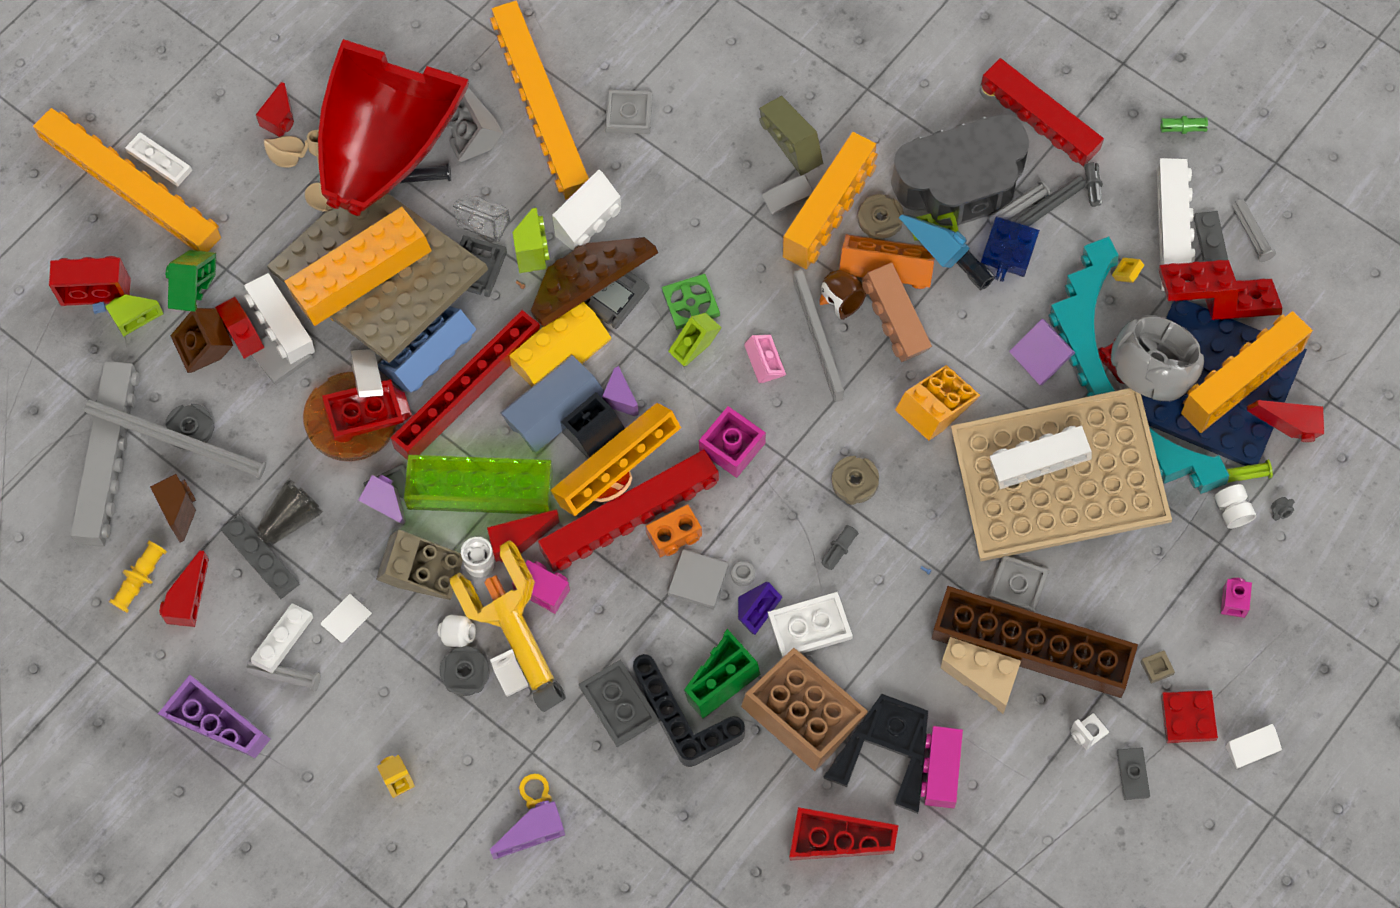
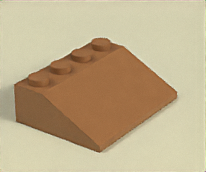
(803, 708)

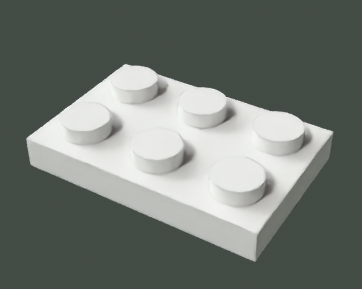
(810, 624)

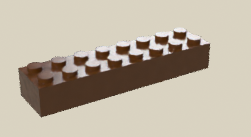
(1037, 641)

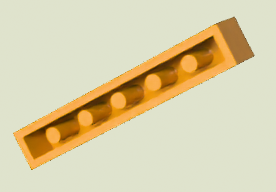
(615, 459)

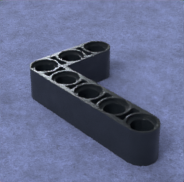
(677, 719)

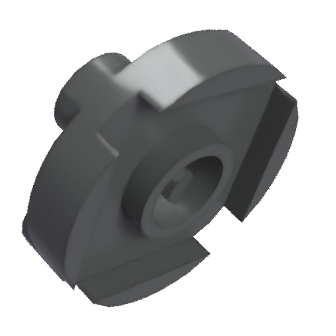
(188, 414)
(455, 661)

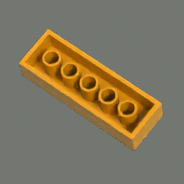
(829, 201)
(358, 266)
(1246, 371)

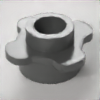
(1282, 508)

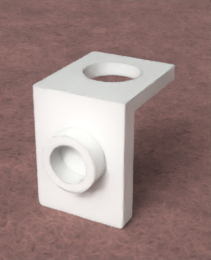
(508, 673)
(1083, 736)

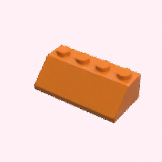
(865, 254)

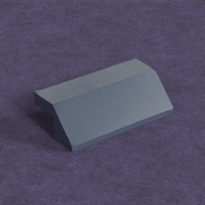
(543, 406)

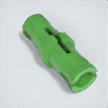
(1183, 124)

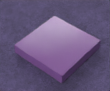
(1042, 352)

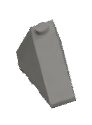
(472, 128)

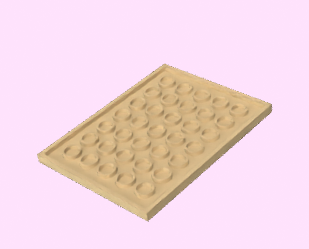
(1082, 502)

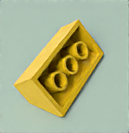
(574, 333)

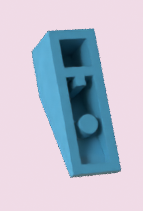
(942, 243)

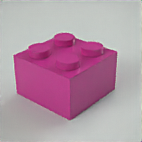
(732, 441)

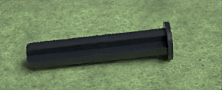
(429, 174)

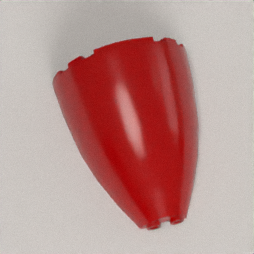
(378, 124)

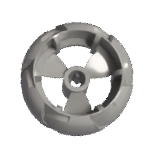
(1171, 360)

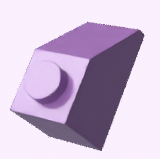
(384, 498)

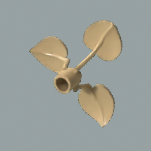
(286, 153)

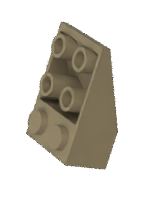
(419, 565)

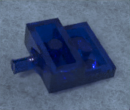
(1009, 247)

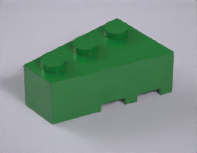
(188, 278)
(721, 676)

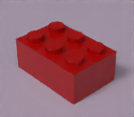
(88, 280)

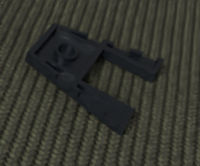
(894, 727)

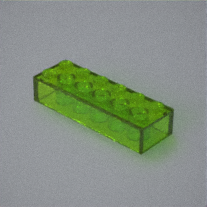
(478, 484)

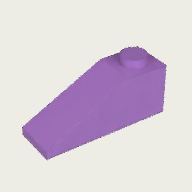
(534, 828)

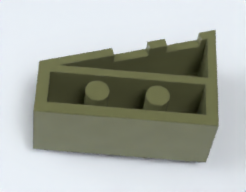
(792, 134)

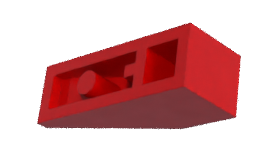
(239, 327)
(1294, 420)
(522, 532)
(184, 596)

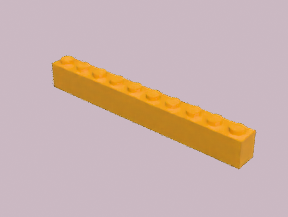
(539, 97)
(127, 181)

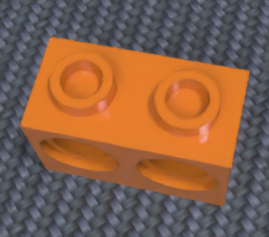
(670, 526)

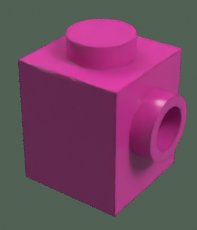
(1236, 597)

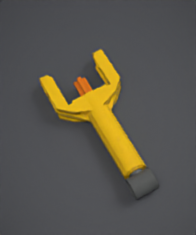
(507, 613)

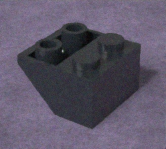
(591, 425)

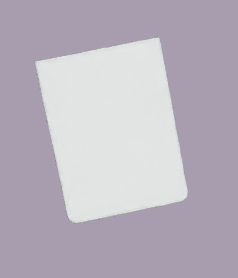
(346, 618)

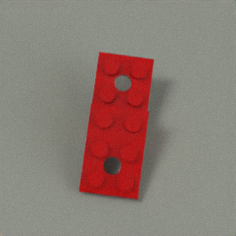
(1219, 288)

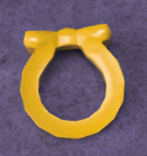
(530, 802)

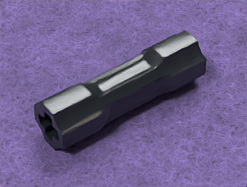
(975, 270)

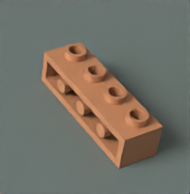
(896, 312)

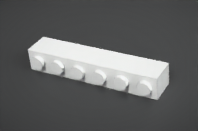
(1174, 212)

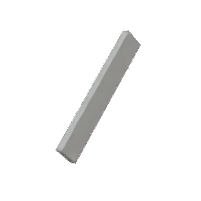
(818, 336)

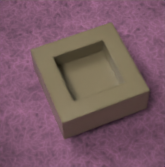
(1157, 666)

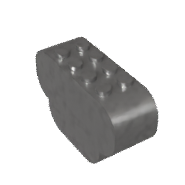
(962, 169)

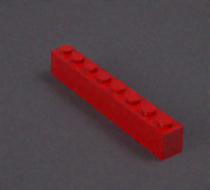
(463, 387)
(628, 511)

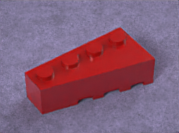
(835, 835)

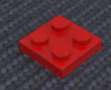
(1189, 716)

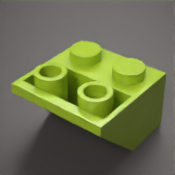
(531, 243)

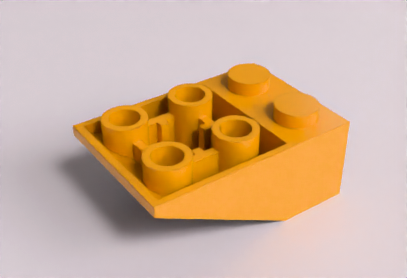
(936, 402)

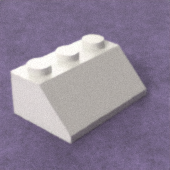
(586, 211)

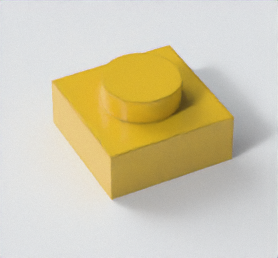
(1128, 270)

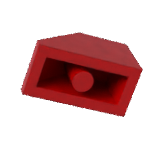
(276, 112)

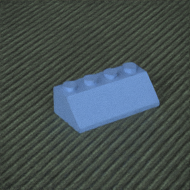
(429, 350)

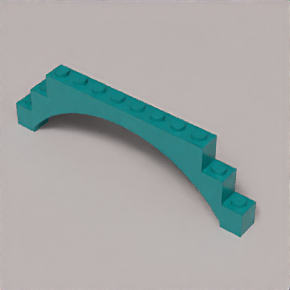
(1075, 323)

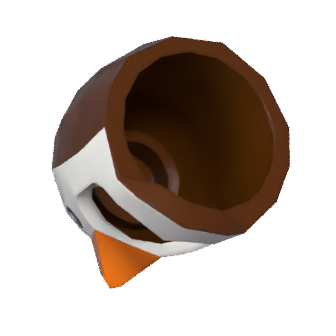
(842, 291)

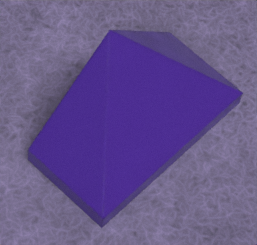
(756, 604)

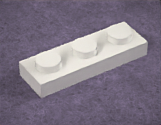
(158, 159)
(281, 638)

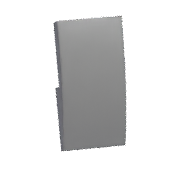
(789, 193)

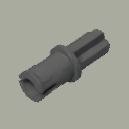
(1093, 184)
(839, 547)

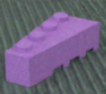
(207, 714)

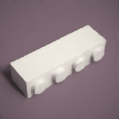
(278, 318)
(1040, 456)

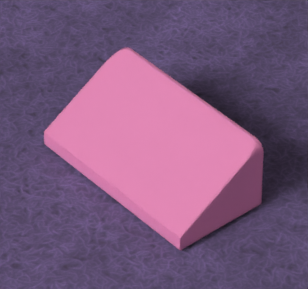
(764, 358)

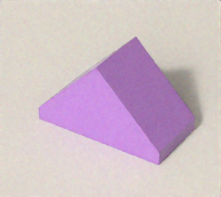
(619, 395)

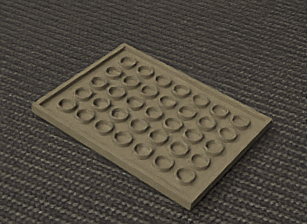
(405, 303)

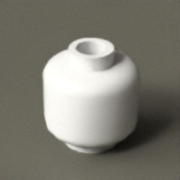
(456, 631)

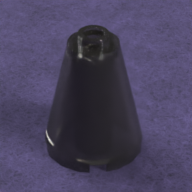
(287, 513)

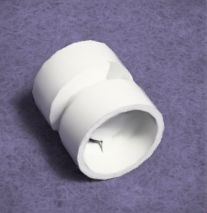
(1235, 506)
(478, 557)

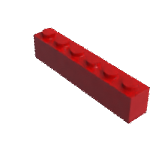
(1041, 112)

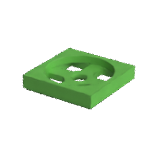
(684, 286)

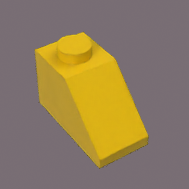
(395, 775)

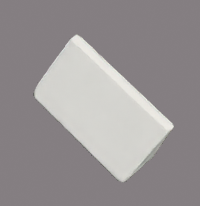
(1254, 746)

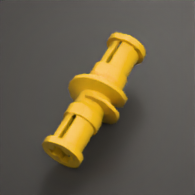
(138, 576)

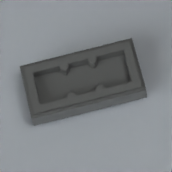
(1133, 773)

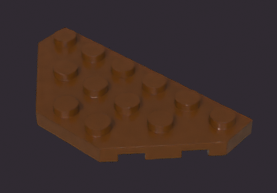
(586, 273)

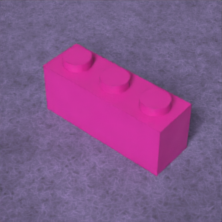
(942, 767)

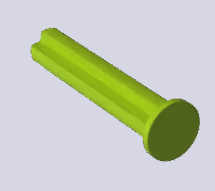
(1250, 472)

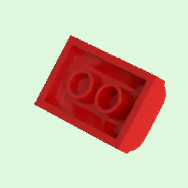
(356, 415)

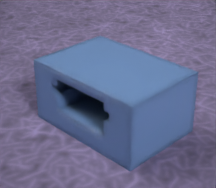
(99, 307)

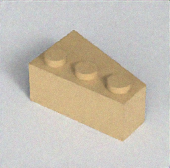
(981, 670)

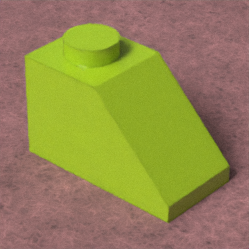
(133, 312)
(694, 338)

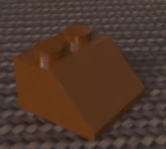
(201, 339)
(176, 504)

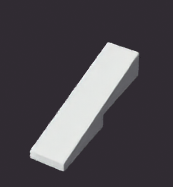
(366, 373)

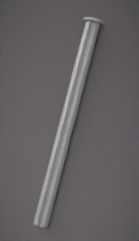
(175, 438)

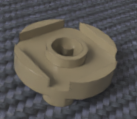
(880, 228)
(854, 492)

